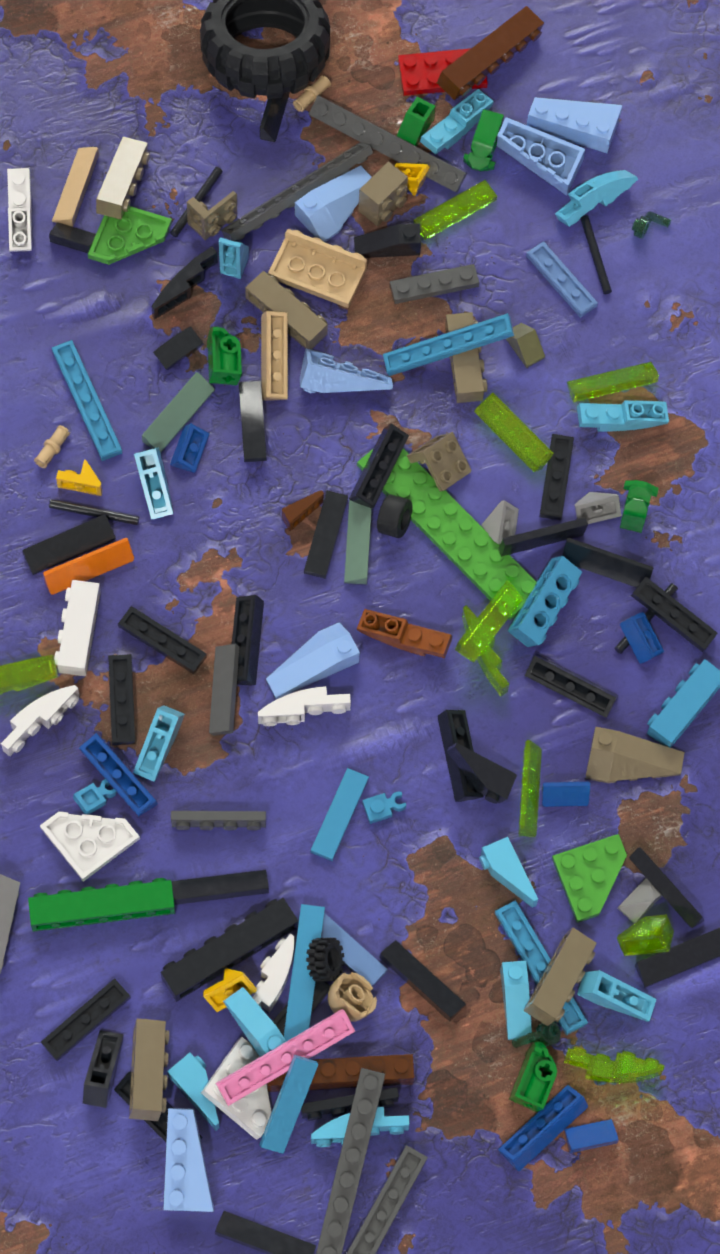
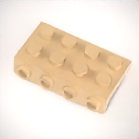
(318, 268)

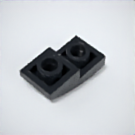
(178, 347)

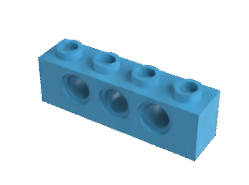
(523, 626)

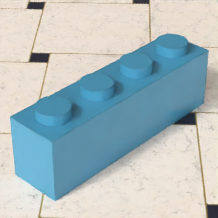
(685, 705)

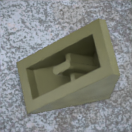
(526, 344)

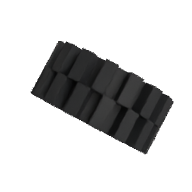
(325, 959)

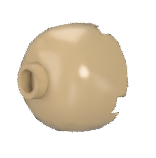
(352, 995)

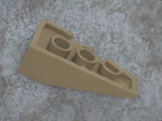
(626, 757)

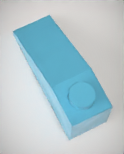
(232, 257)
(154, 482)
(158, 742)
(506, 868)
(616, 995)
(515, 998)
(254, 1022)
(191, 1079)

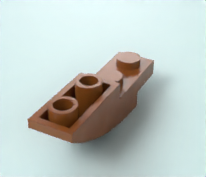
(404, 636)

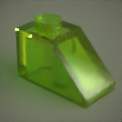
(647, 936)

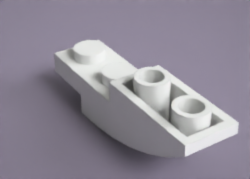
(19, 210)
(292, 707)
(45, 711)
(276, 973)

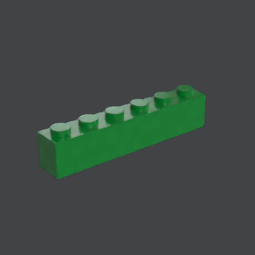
(101, 905)

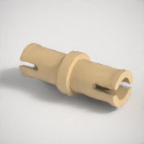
(311, 93)
(52, 446)

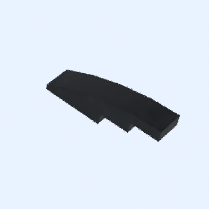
(180, 286)
(252, 421)

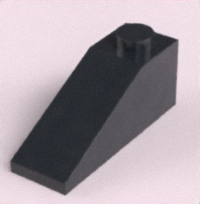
(390, 242)
(486, 776)
(102, 1069)

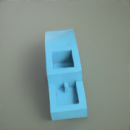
(458, 123)
(600, 189)
(624, 416)
(335, 1129)

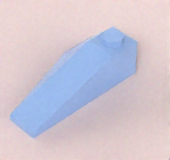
(329, 205)
(325, 375)
(318, 658)

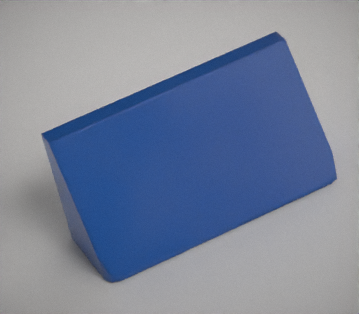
(189, 448)
(641, 637)
(565, 794)
(591, 1136)

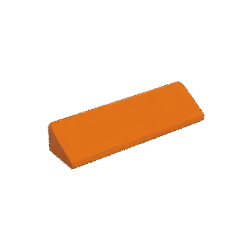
(88, 566)

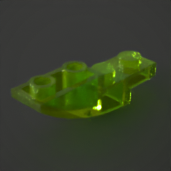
(624, 1068)

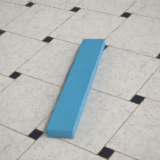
(448, 344)
(87, 400)
(536, 958)
(303, 985)

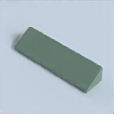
(177, 413)
(357, 544)

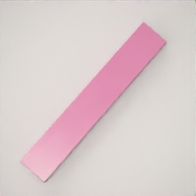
(279, 1059)

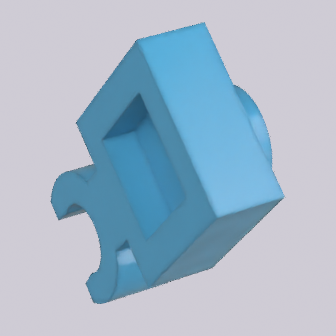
(93, 798)
(379, 807)

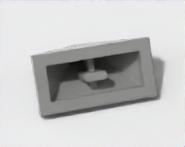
(598, 507)
(501, 522)
(639, 901)

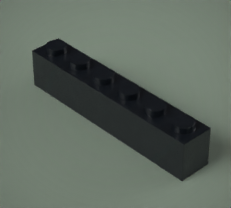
(229, 949)

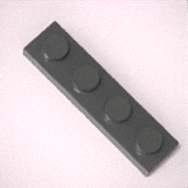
(434, 284)
(227, 819)

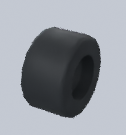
(394, 516)

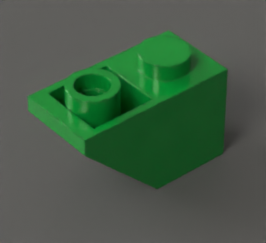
(417, 121)

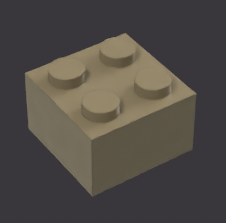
(383, 194)

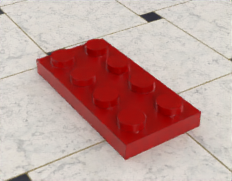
(421, 71)

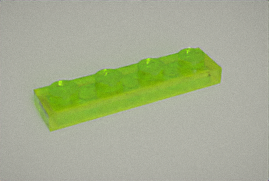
(455, 209)

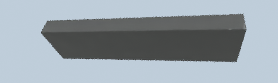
(224, 689)

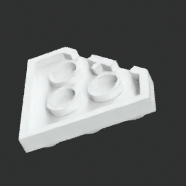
(88, 840)
(250, 1111)

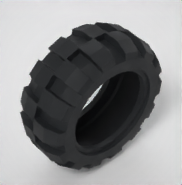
(265, 70)

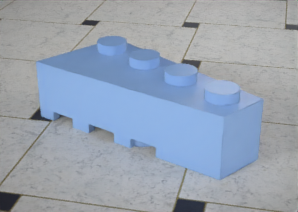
(576, 121)
(542, 153)
(185, 1169)

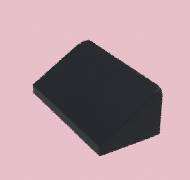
(71, 237)

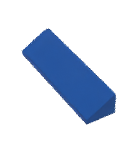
(118, 775)
(543, 1127)

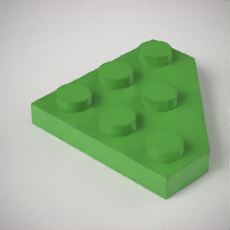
(128, 236)
(590, 874)

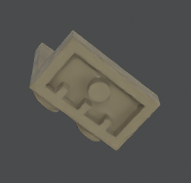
(209, 222)
(443, 460)

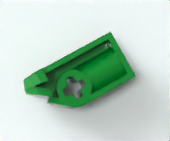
(484, 142)
(223, 357)
(637, 504)
(530, 1087)

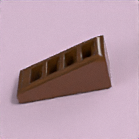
(299, 510)

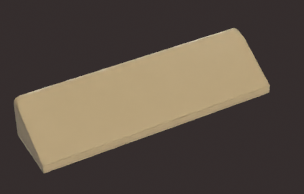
(76, 186)
(274, 356)

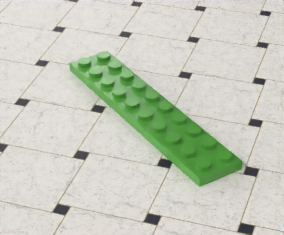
(454, 531)

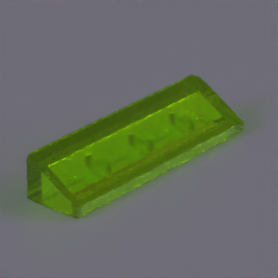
(612, 381)
(514, 433)
(489, 622)
(530, 790)

